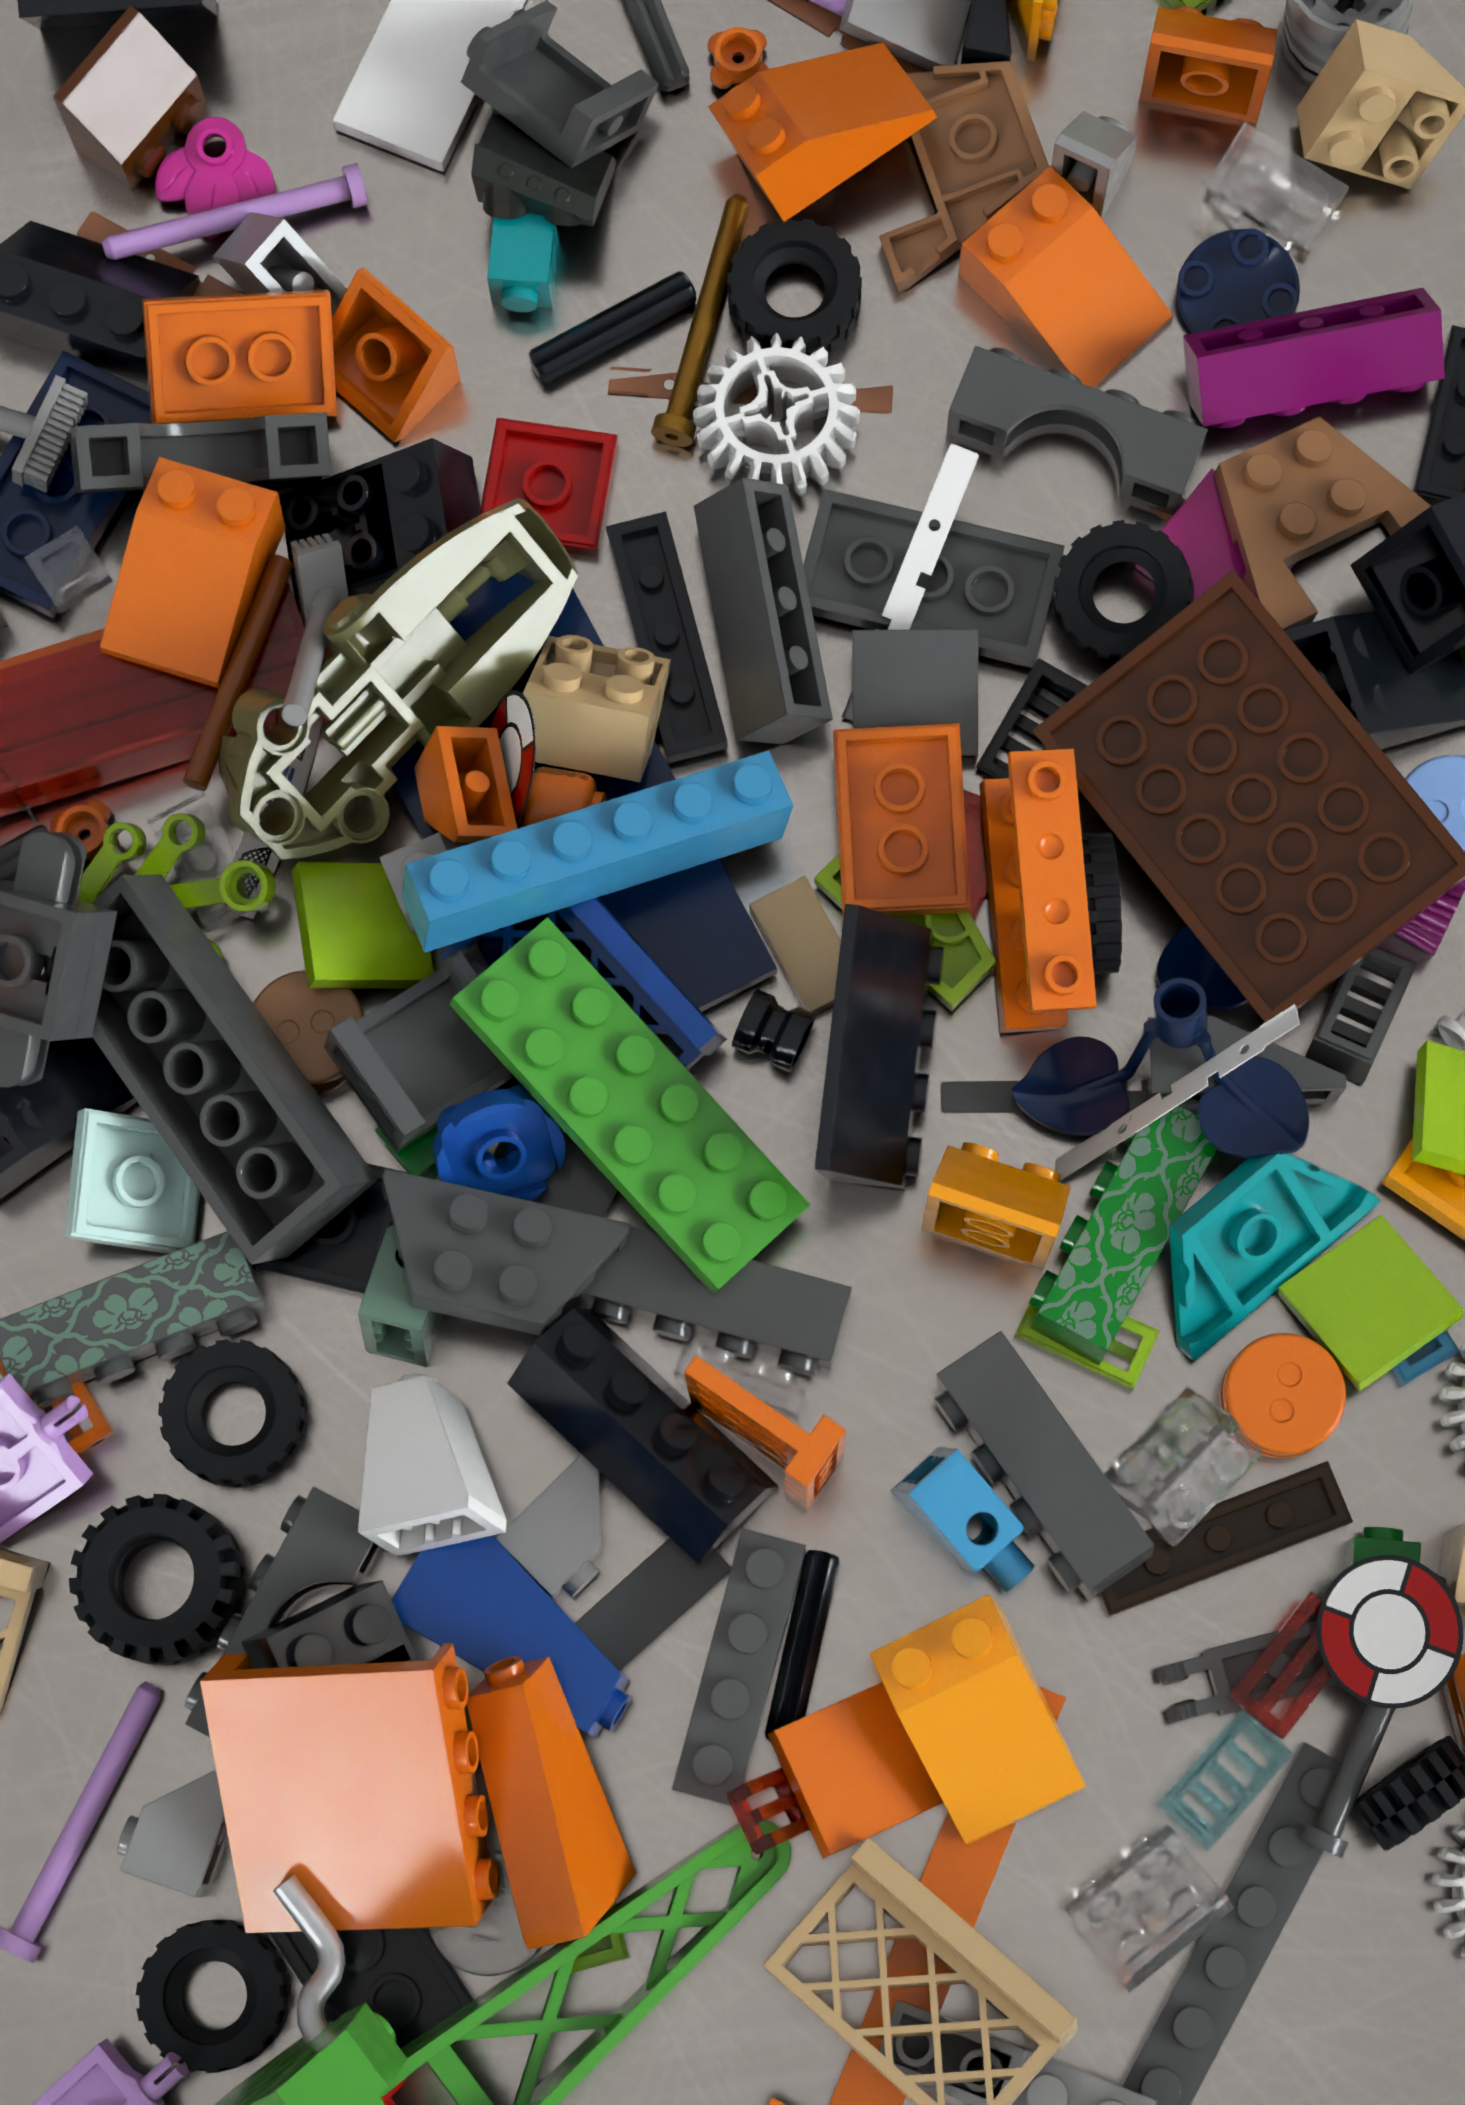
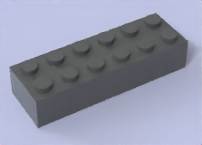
(218, 1078)

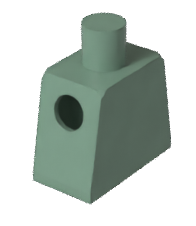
(386, 1313)

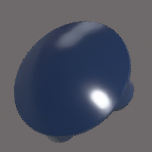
(1236, 281)

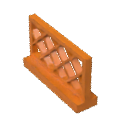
(804, 1457)

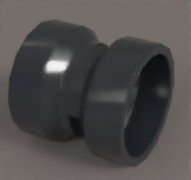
(773, 1030)

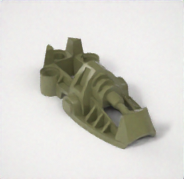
(395, 678)

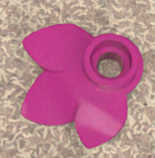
(210, 181)

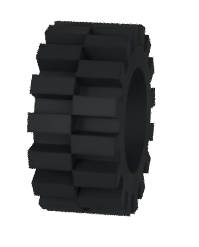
(1414, 1794)

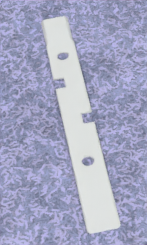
(927, 544)
(1181, 1091)

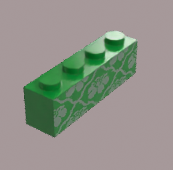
(1123, 1235)

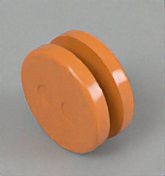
(1284, 1394)

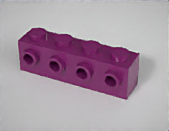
(1314, 358)

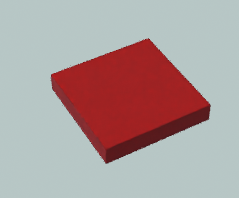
(558, 473)

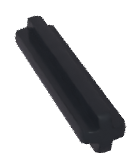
(612, 326)
(803, 1639)

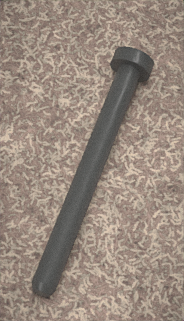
(1349, 1781)

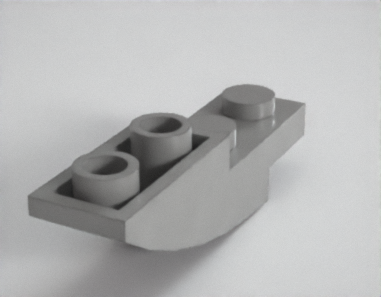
(1053, 2085)

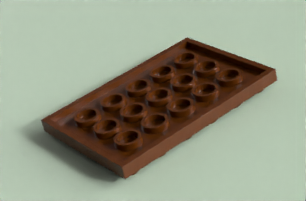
(1254, 799)

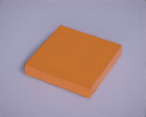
(853, 1770)

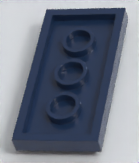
(35, 517)

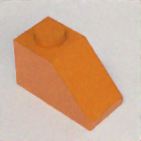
(465, 784)

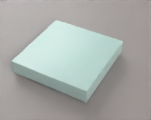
(128, 1186)

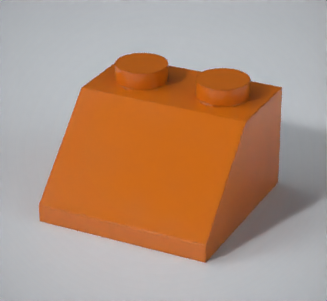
(1208, 63)

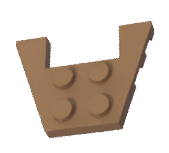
(972, 158)
(1299, 499)

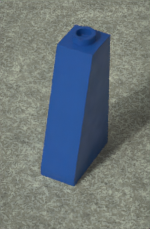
(497, 1610)

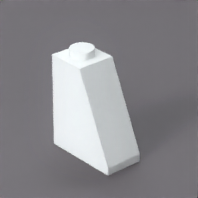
(424, 1471)

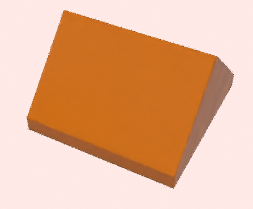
(389, 358)

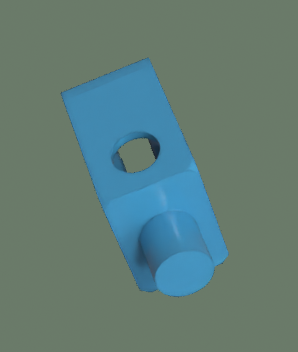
(943, 1498)

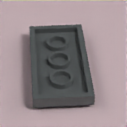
(979, 581)

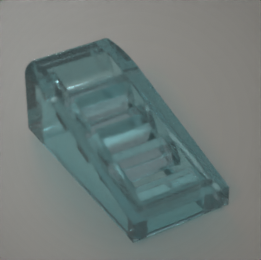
(1185, 1818)

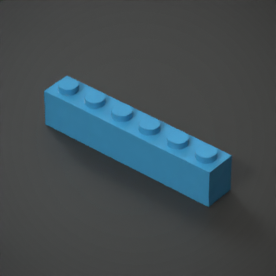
(595, 851)

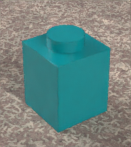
(523, 263)

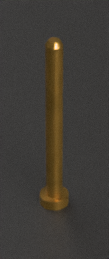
(674, 425)

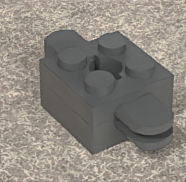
(46, 918)

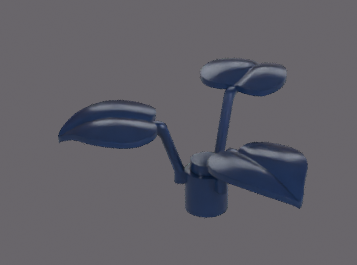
(1248, 1115)

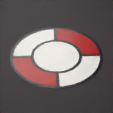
(518, 745)
(1390, 1631)

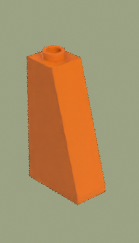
(546, 1803)

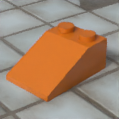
(820, 121)
(1063, 280)
(191, 571)

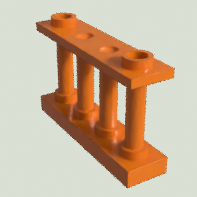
(1037, 891)

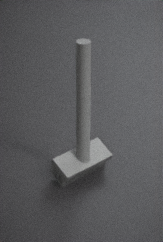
(44, 434)
(320, 588)

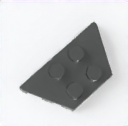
(494, 1253)

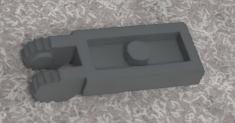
(1227, 1667)

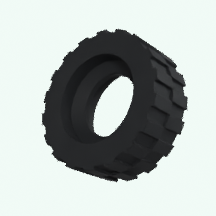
(802, 244)
(1104, 548)
(1103, 901)
(198, 1378)
(161, 1995)

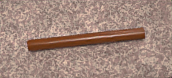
(238, 671)

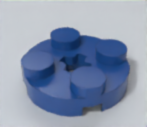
(491, 1118)

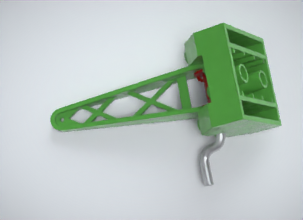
(358, 2053)

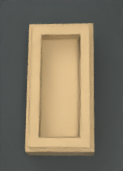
(801, 941)

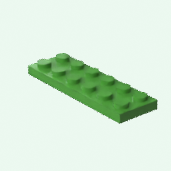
(629, 1105)

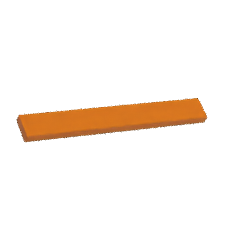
(961, 1879)

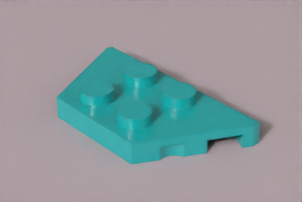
(1252, 1239)

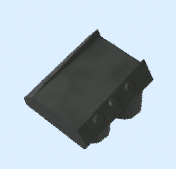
(522, 177)

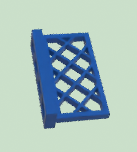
(633, 970)

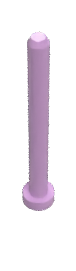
(229, 217)
(21, 1936)

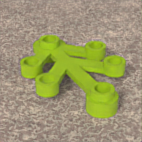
(162, 859)

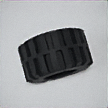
(105, 1563)

